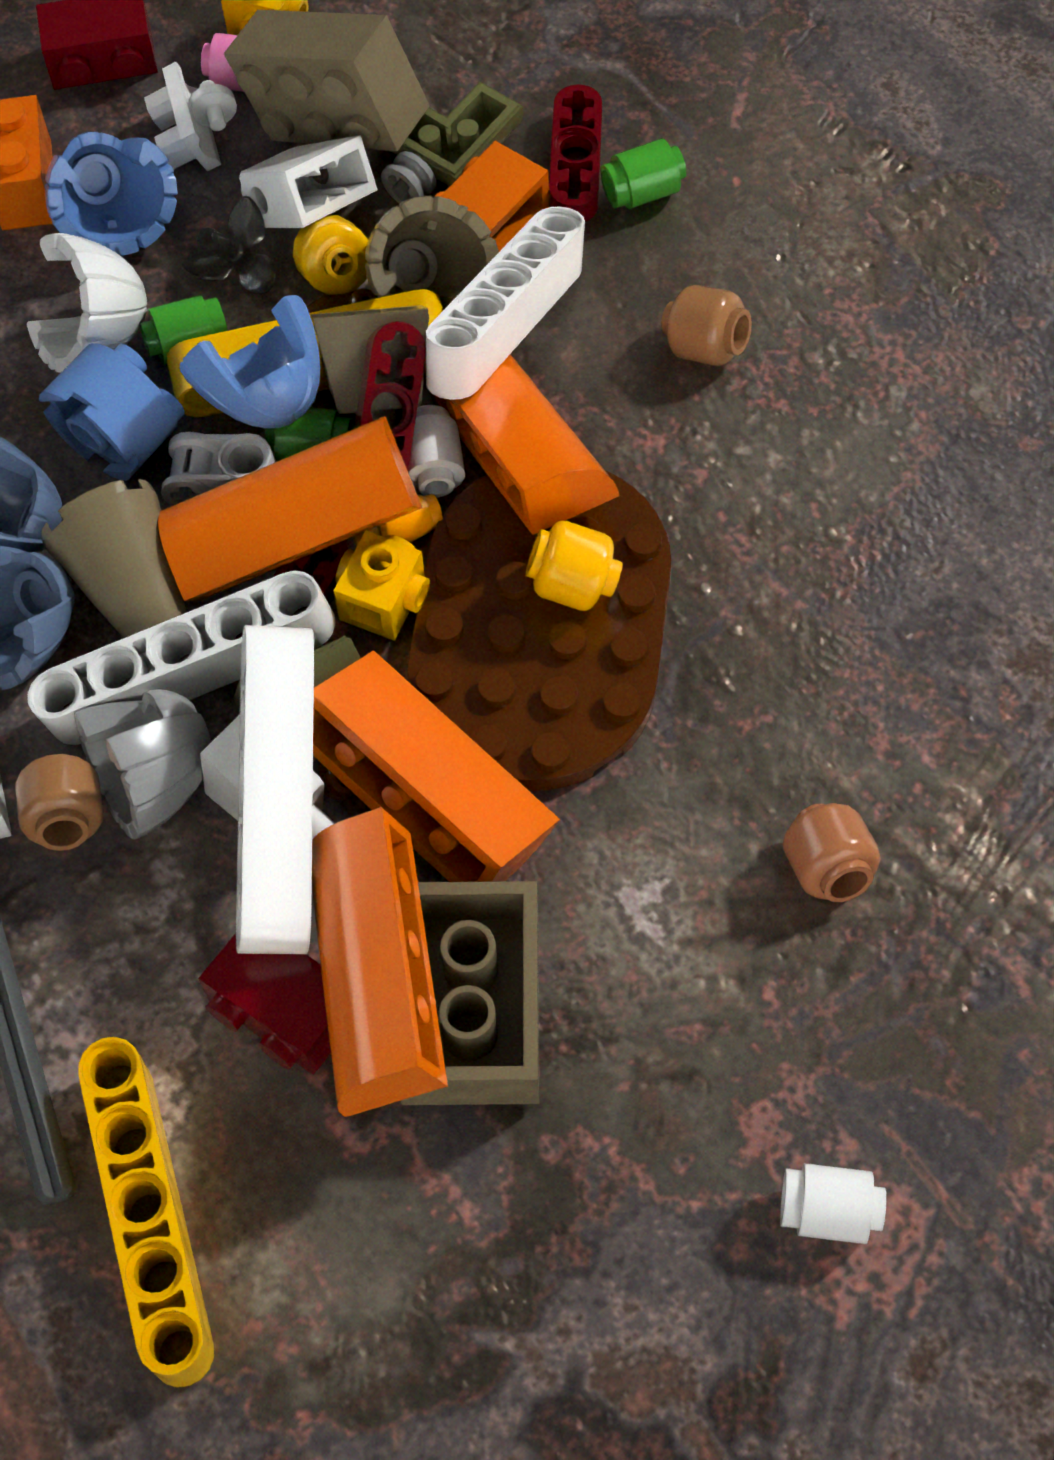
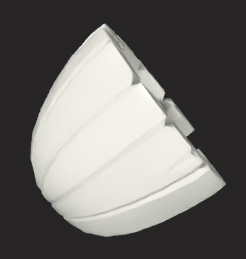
(110, 301)

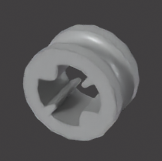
(408, 177)

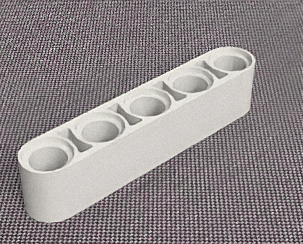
(503, 303)
(153, 653)
(275, 791)

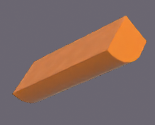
(529, 449)
(286, 511)
(426, 773)
(375, 964)

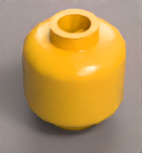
(328, 240)
(573, 565)

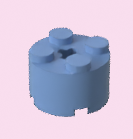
(111, 408)

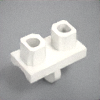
(196, 115)

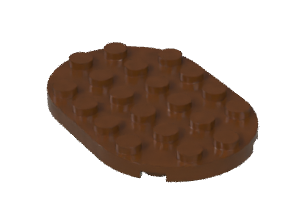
(527, 676)

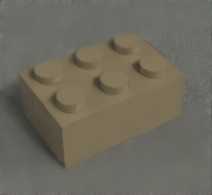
(327, 77)
(484, 990)

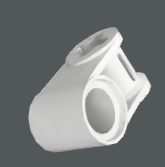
(212, 462)

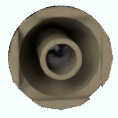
(117, 556)

